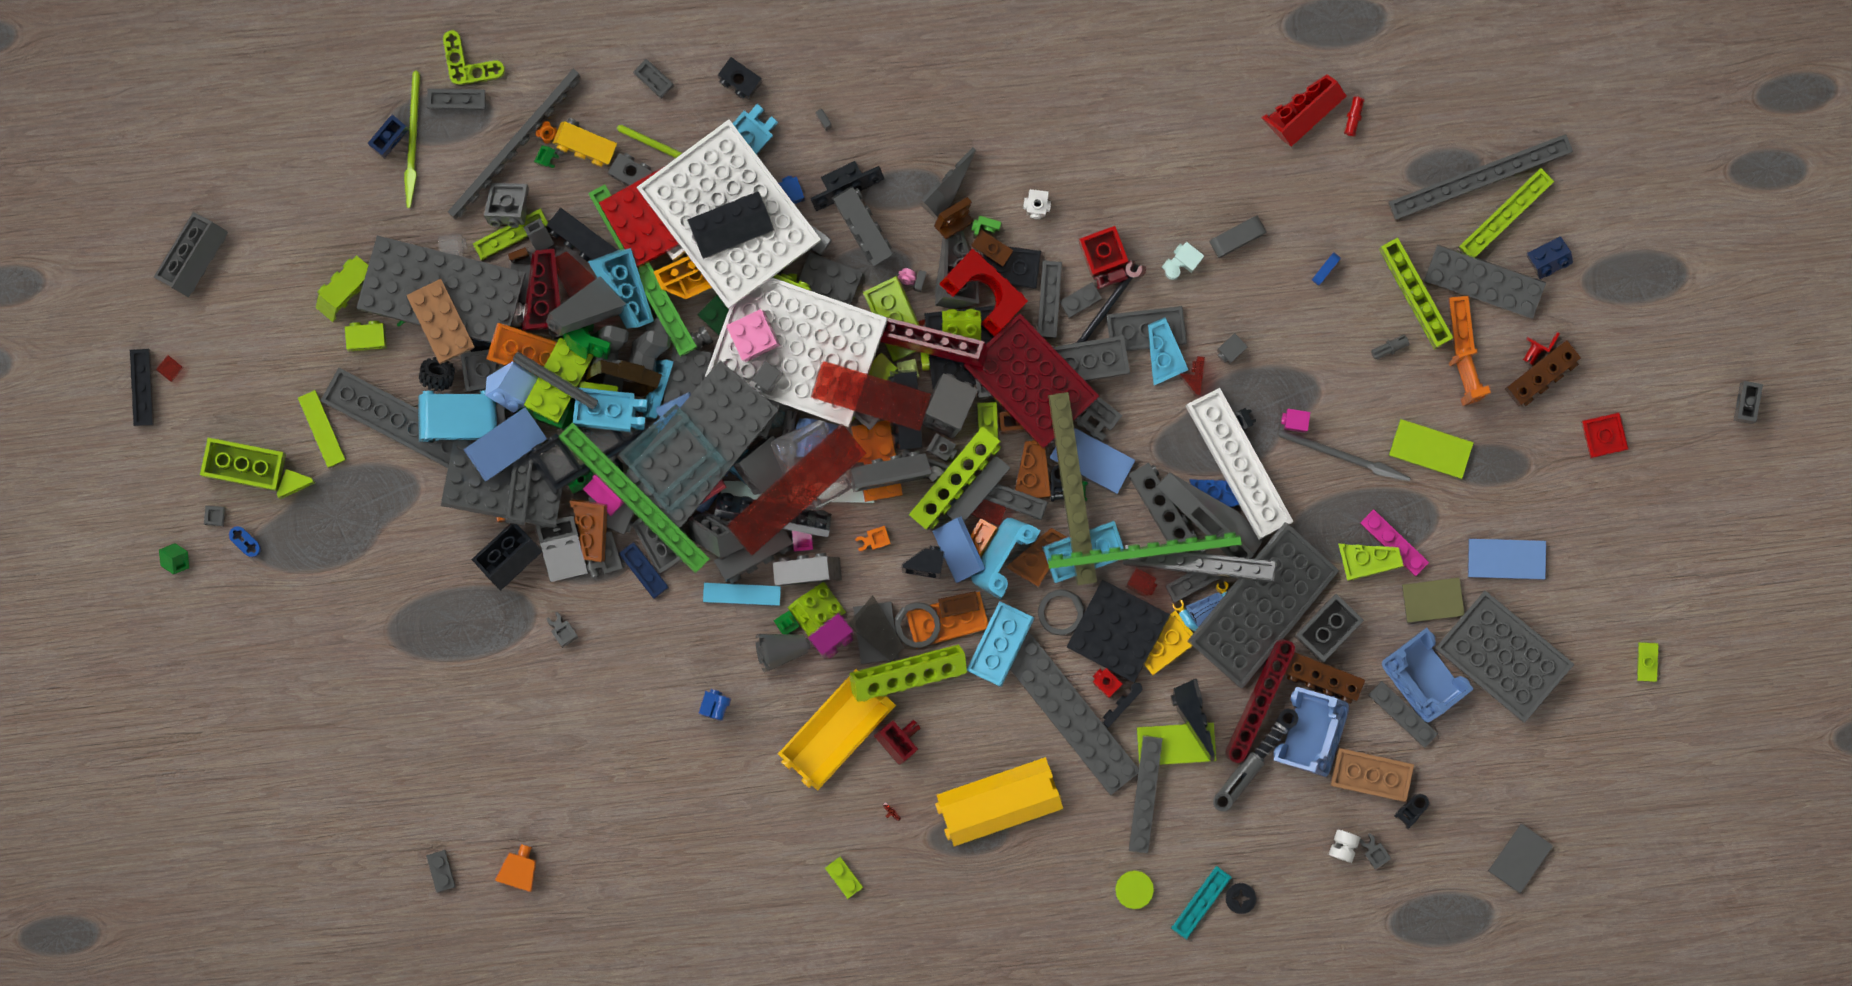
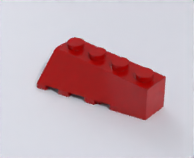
(1305, 110)

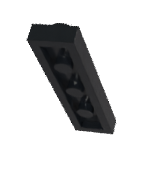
(141, 387)

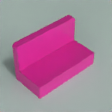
(603, 494)

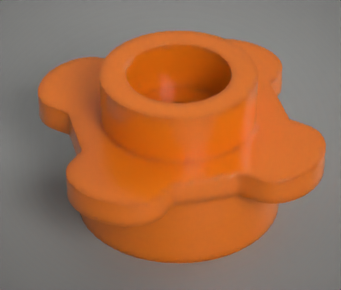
(551, 132)

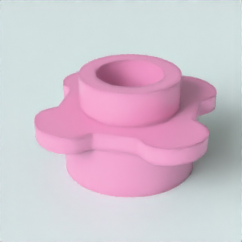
(907, 276)

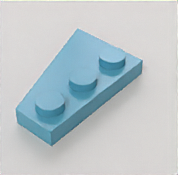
(1164, 352)
(655, 397)

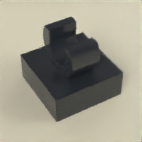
(1244, 418)

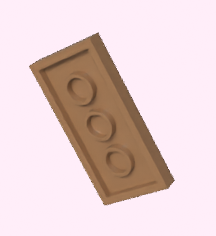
(440, 321)
(1372, 775)

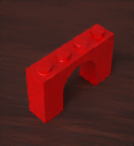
(1007, 298)

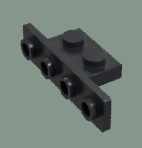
(842, 179)

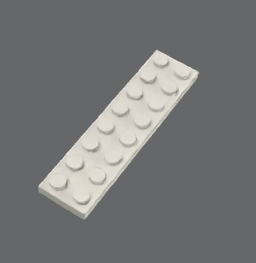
(1239, 463)

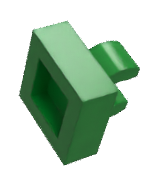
(544, 156)
(786, 623)

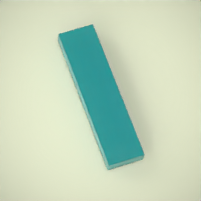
(1201, 902)

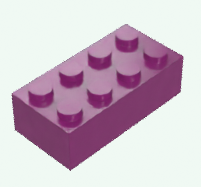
(832, 636)

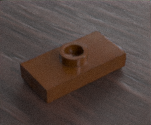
(992, 248)
(958, 604)

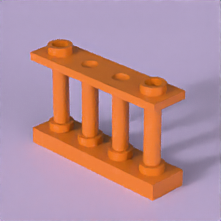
(1474, 390)

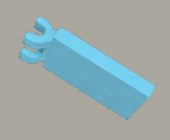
(753, 130)
(612, 412)

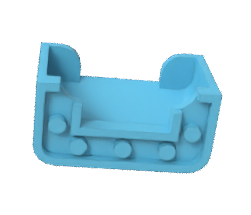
(455, 416)
(1008, 533)

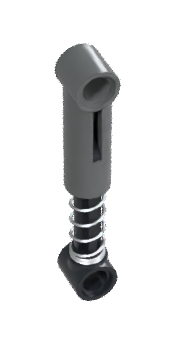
(1254, 761)

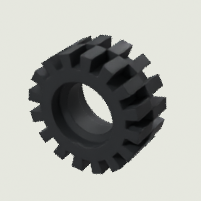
(429, 378)

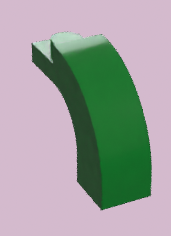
(584, 344)

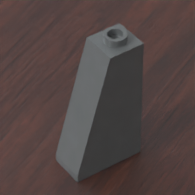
(585, 308)

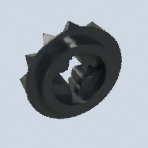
(1234, 905)

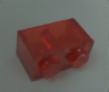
(1142, 583)

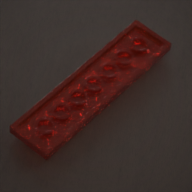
(796, 489)

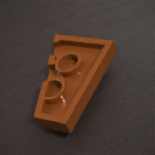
(591, 523)

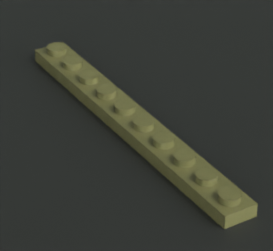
(1071, 483)

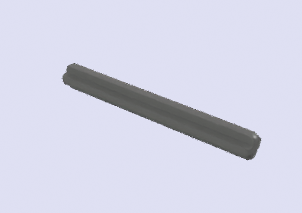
(555, 380)

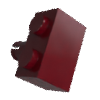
(897, 741)

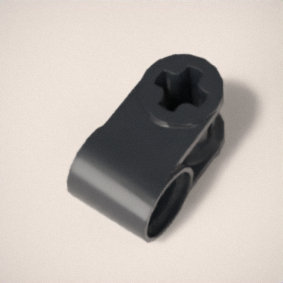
(1056, 486)
(1411, 810)

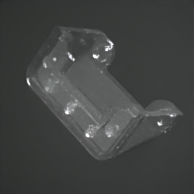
(795, 445)

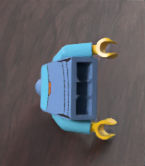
(1199, 610)

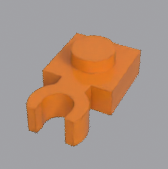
(876, 538)

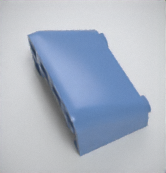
(1424, 677)
(1316, 736)

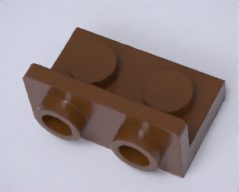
(954, 218)

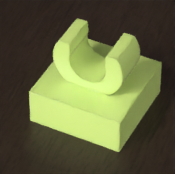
(906, 365)

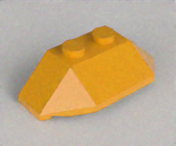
(682, 279)

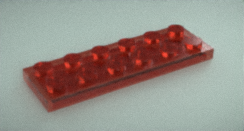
(870, 395)

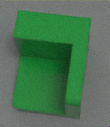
(174, 558)

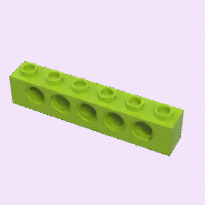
(1415, 293)
(982, 437)
(915, 666)

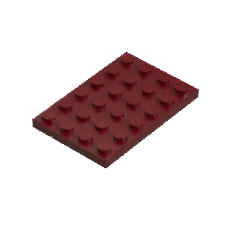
(1023, 372)

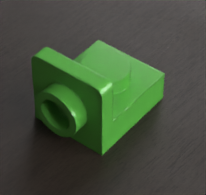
(989, 225)

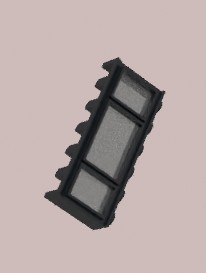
(562, 467)

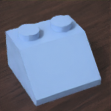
(510, 386)

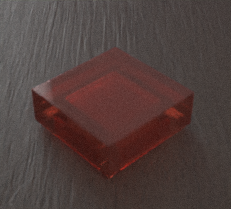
(169, 368)

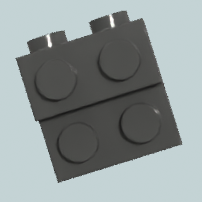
(506, 204)

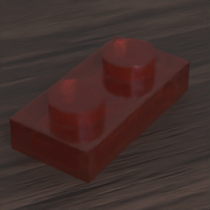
(990, 512)

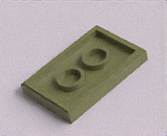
(1433, 600)

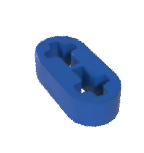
(1326, 268)
(248, 538)

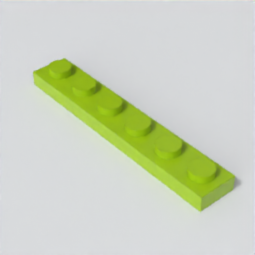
(1506, 213)

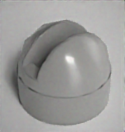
(936, 473)

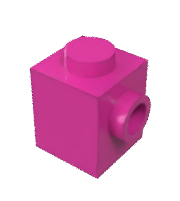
(1296, 420)

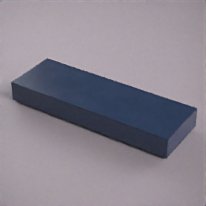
(643, 570)

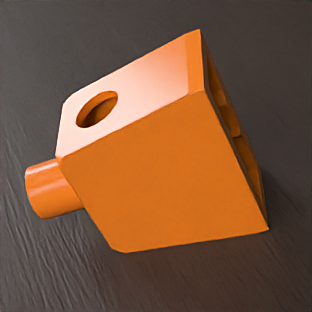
(518, 870)

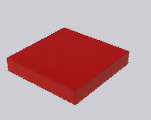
(1604, 435)

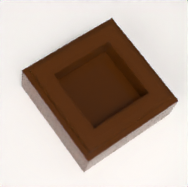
(518, 255)

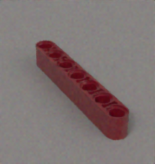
(1260, 690)

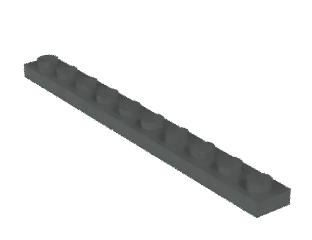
(519, 138)
(1480, 177)

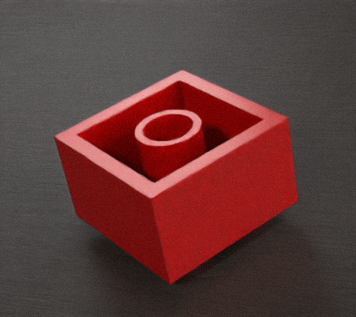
(1103, 251)

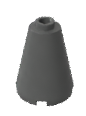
(780, 649)

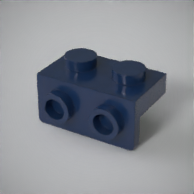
(1550, 257)

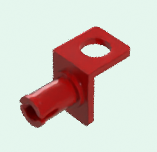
(1536, 349)

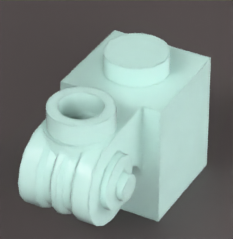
(1185, 257)

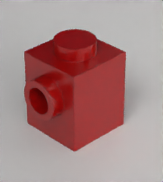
(1106, 682)

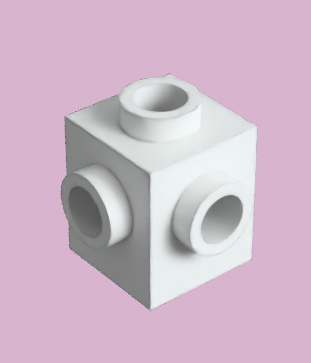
(1039, 197)

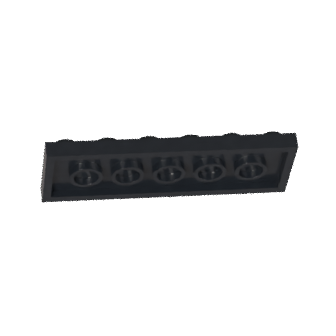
(807, 521)

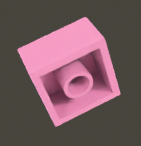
(753, 335)

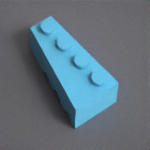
(622, 275)

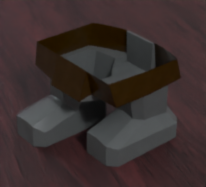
(639, 367)

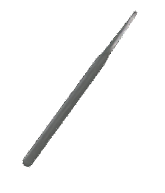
(1378, 467)

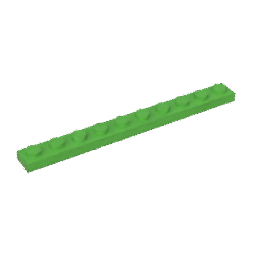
(656, 296)
(633, 497)
(1152, 549)

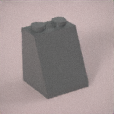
(949, 405)

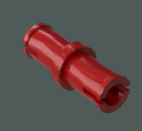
(1354, 116)

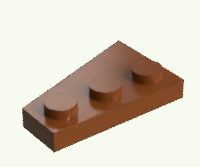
(1033, 471)
(1032, 562)

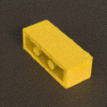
(584, 144)

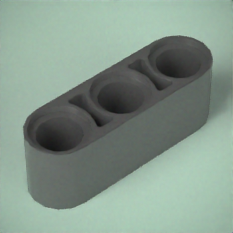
(1238, 236)

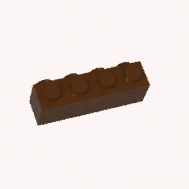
(1543, 373)
(1324, 677)

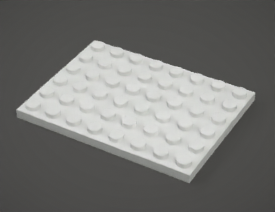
(715, 174)
(808, 331)

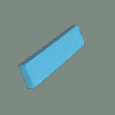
(741, 594)

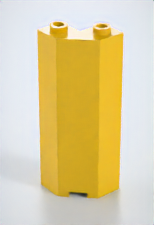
(833, 734)
(999, 802)

